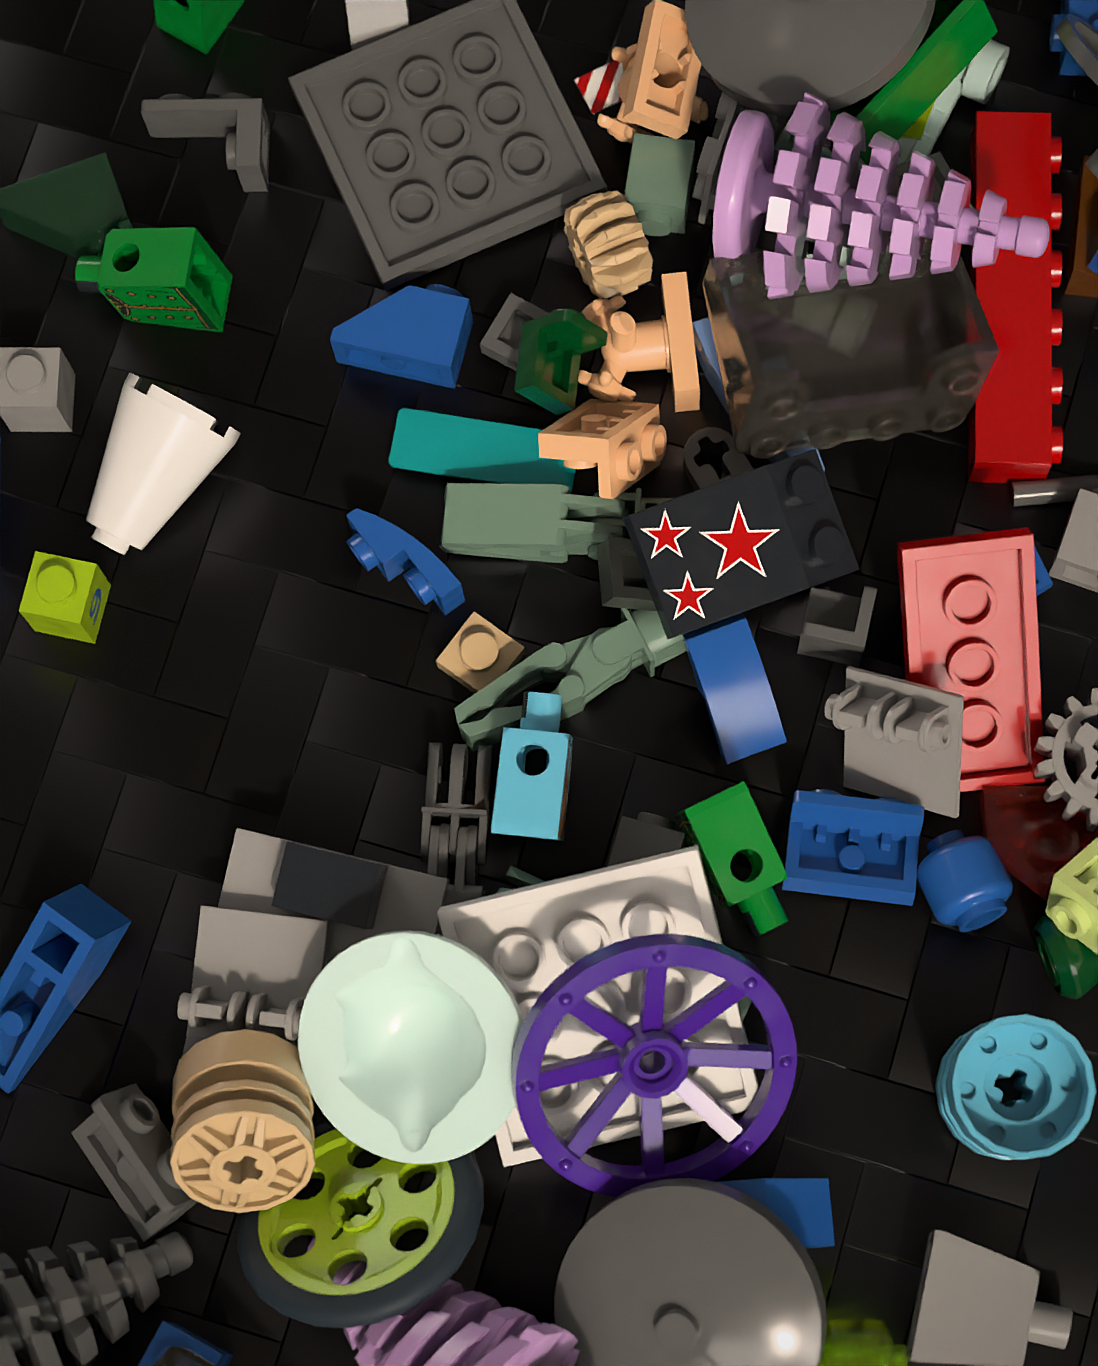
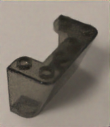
(846, 357)

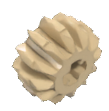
(608, 244)

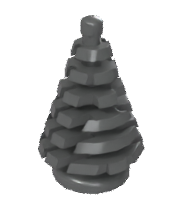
(96, 1291)

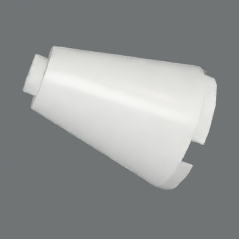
(151, 464)

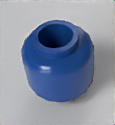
(964, 881)

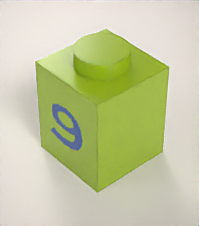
(65, 597)

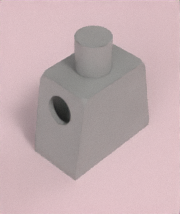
(979, 1307)

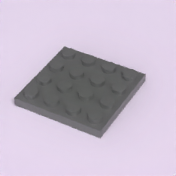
(446, 138)

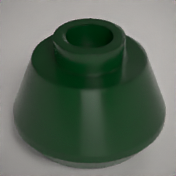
(1066, 960)

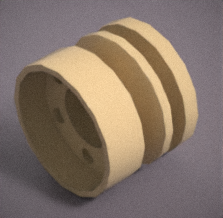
(242, 1122)

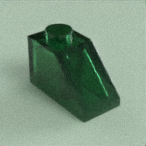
(68, 207)

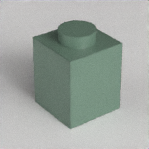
(660, 182)

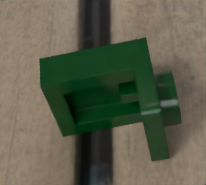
(552, 355)

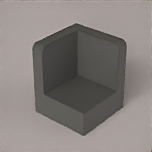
(837, 625)

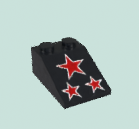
(741, 543)

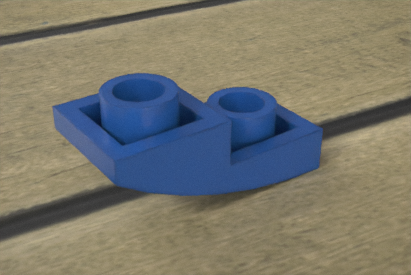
(394, 550)
(734, 688)

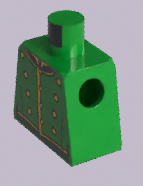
(159, 277)
(729, 826)

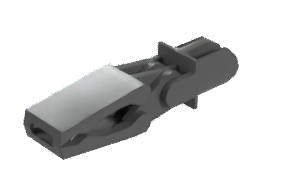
(451, 842)

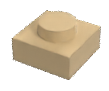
(479, 654)

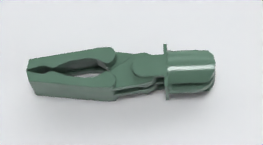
(533, 520)
(582, 668)

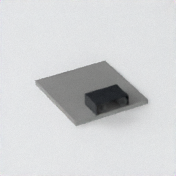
(323, 884)

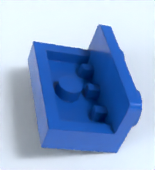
(853, 846)

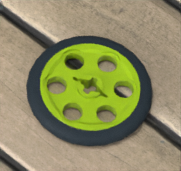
(394, 1278)

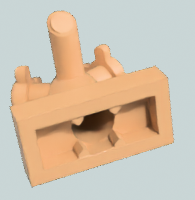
(657, 78)
(647, 346)

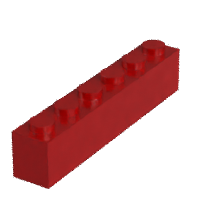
(1012, 415)

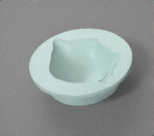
(410, 1046)

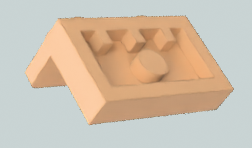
(615, 436)

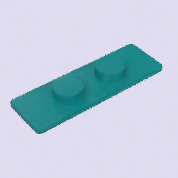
(473, 450)

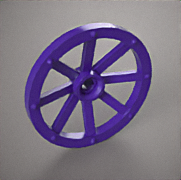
(656, 1073)

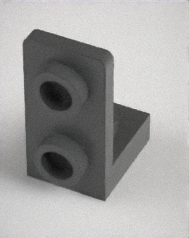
(231, 116)

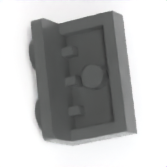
(133, 1159)

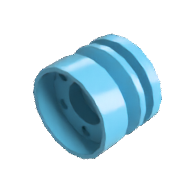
(1048, 1071)

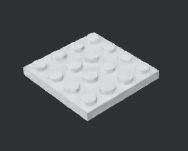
(550, 925)

